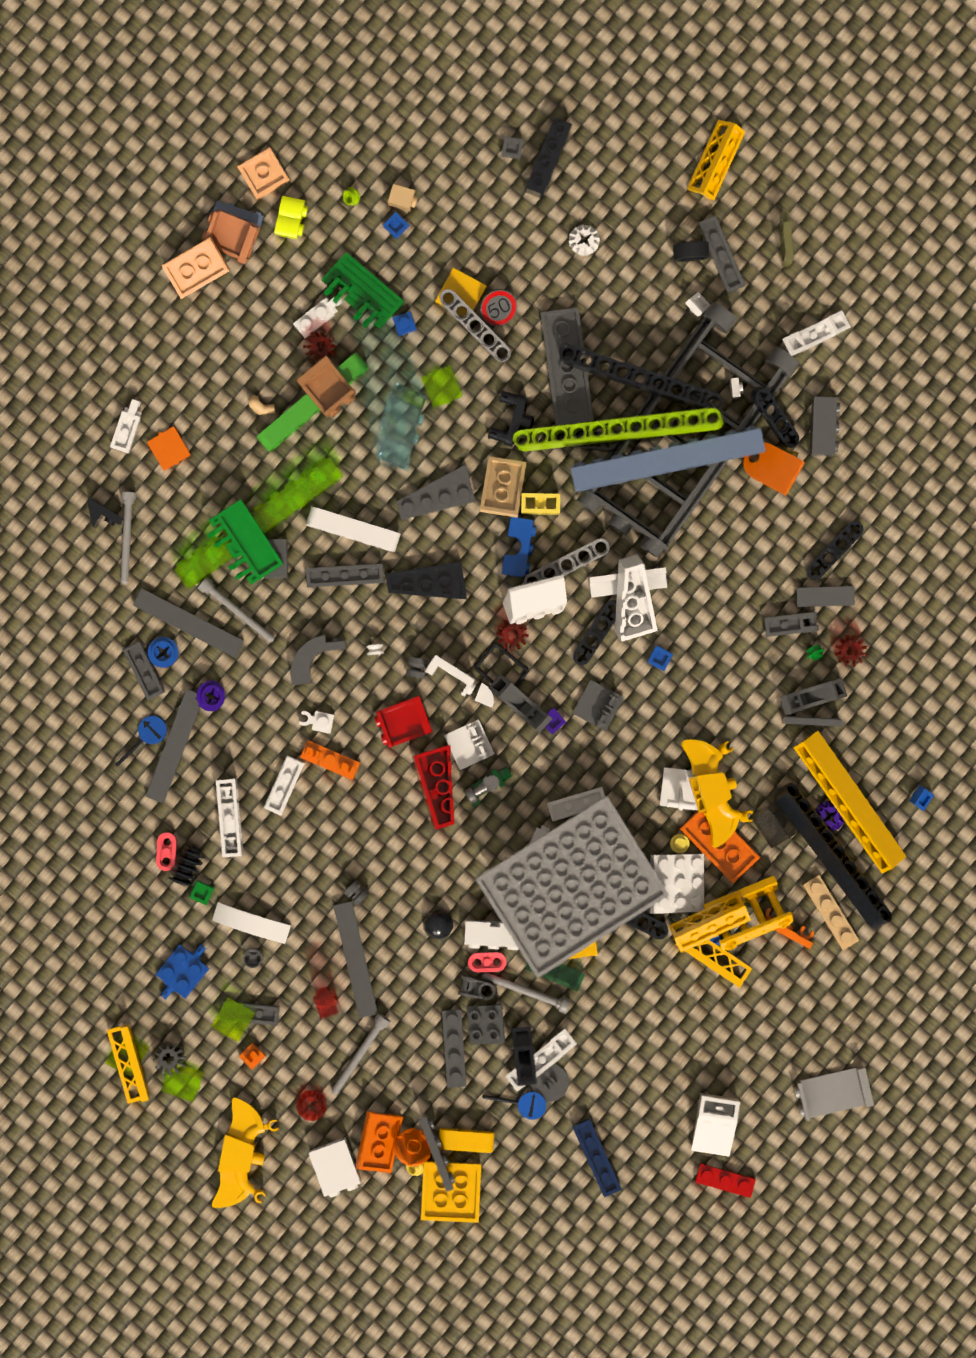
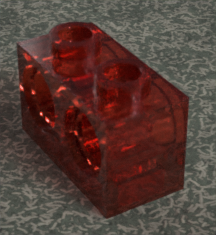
(326, 1002)

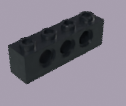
(548, 158)

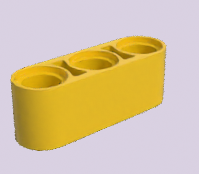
(466, 1140)

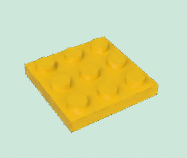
(457, 1204)

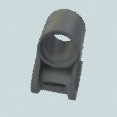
(475, 987)

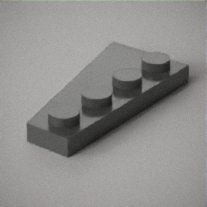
(439, 495)

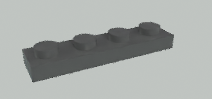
(721, 254)
(344, 575)
(454, 1048)
(434, 1144)

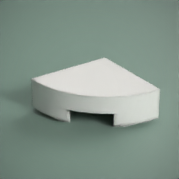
(485, 696)

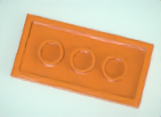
(731, 857)

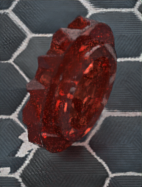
(312, 1096)

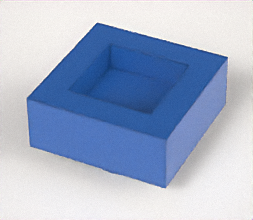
(396, 225)
(404, 323)
(660, 658)
(921, 798)

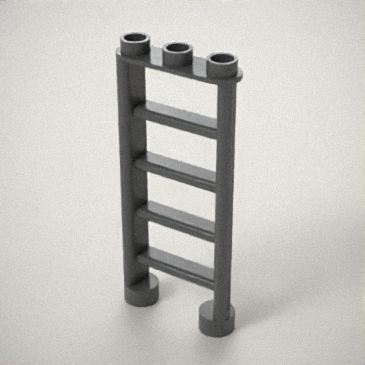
(622, 520)

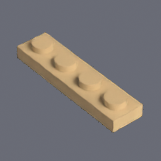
(830, 912)

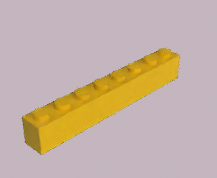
(850, 802)

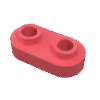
(166, 851)
(487, 962)

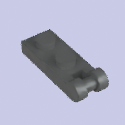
(790, 624)

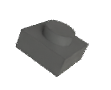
(512, 148)

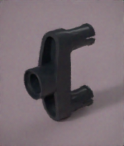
(519, 421)

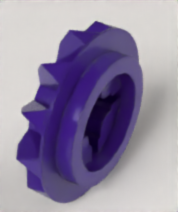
(217, 692)
(828, 806)

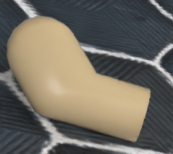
(258, 407)

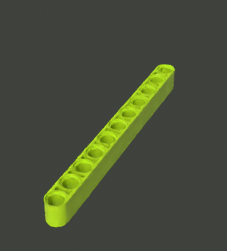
(626, 433)

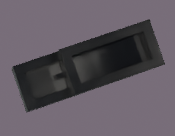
(524, 1056)

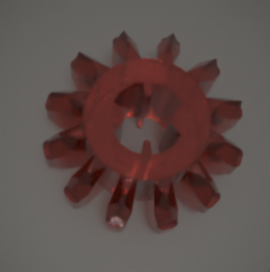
(313, 349)
(514, 641)
(850, 643)

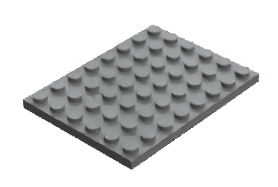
(572, 887)

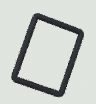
(509, 655)

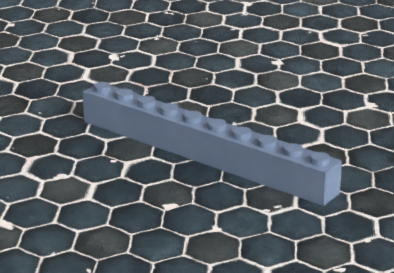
(667, 460)

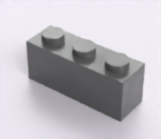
(824, 426)

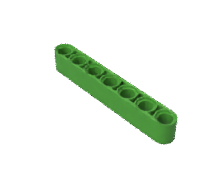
(306, 408)

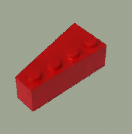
(435, 779)

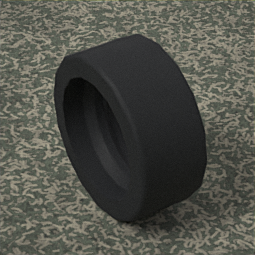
(691, 251)

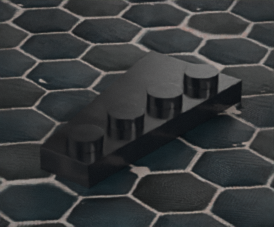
(432, 581)

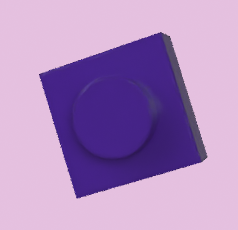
(556, 722)

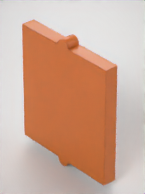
(168, 448)

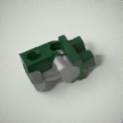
(486, 784)

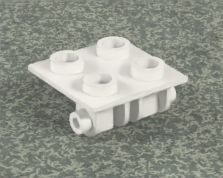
(469, 744)

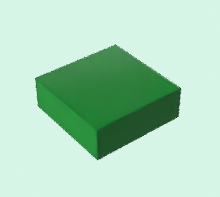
(201, 892)

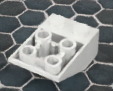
(715, 1124)

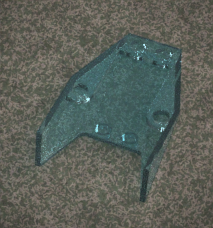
(400, 427)

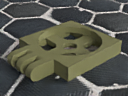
(786, 239)

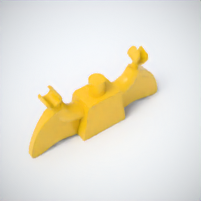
(712, 789)
(239, 1155)

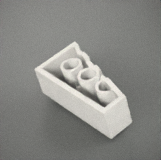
(634, 603)
(488, 934)

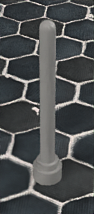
(128, 499)
(208, 587)
(561, 1003)
(380, 1023)

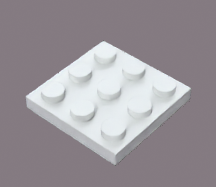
(683, 880)

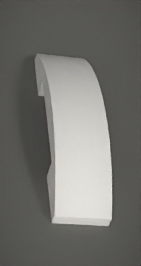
(816, 333)
(251, 923)
(547, 1056)

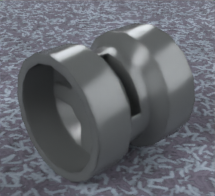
(416, 663)
(356, 892)
(252, 960)

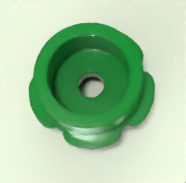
(815, 652)

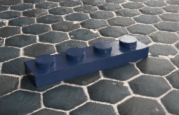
(596, 1158)

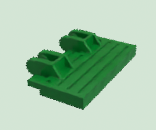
(362, 290)
(246, 541)

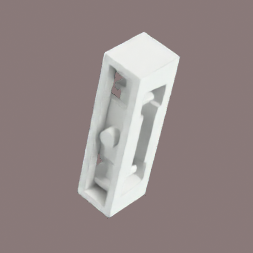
(229, 818)

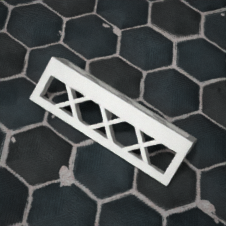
(607, 584)

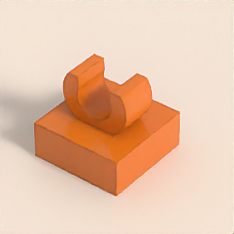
(252, 1056)

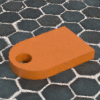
(774, 468)

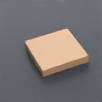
(263, 173)

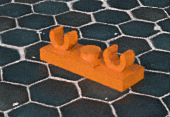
(330, 760)
(787, 931)

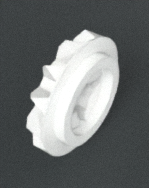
(584, 249)

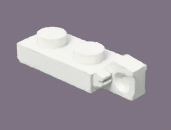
(317, 317)
(127, 427)

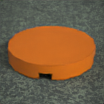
(412, 1147)

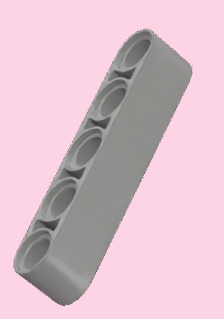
(471, 316)
(573, 558)

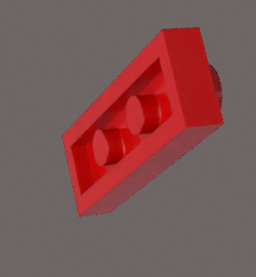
(725, 1180)

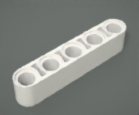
(353, 529)

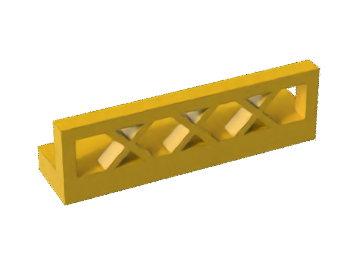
(720, 159)
(710, 925)
(718, 968)
(139, 1077)

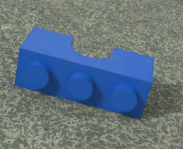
(517, 564)

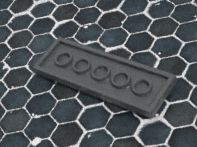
(568, 385)

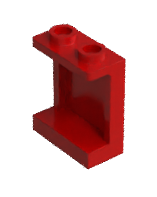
(403, 722)

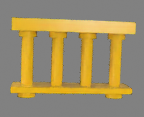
(751, 894)

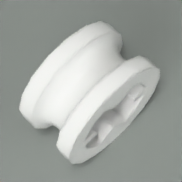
(375, 649)

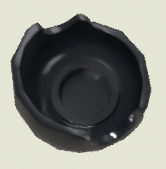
(438, 924)

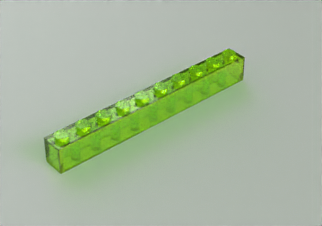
(267, 517)

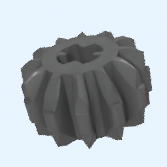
(174, 1053)

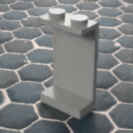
(833, 1092)

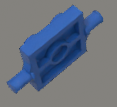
(182, 971)

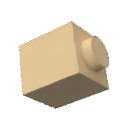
(402, 198)

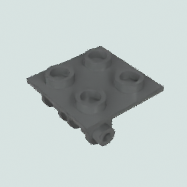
(598, 705)
(486, 1024)

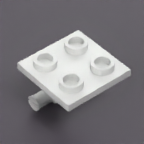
(677, 790)

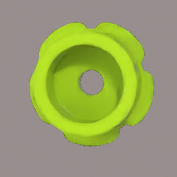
(351, 196)

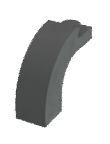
(306, 654)
(813, 696)
(520, 703)

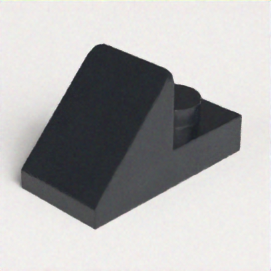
(98, 511)

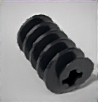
(188, 866)

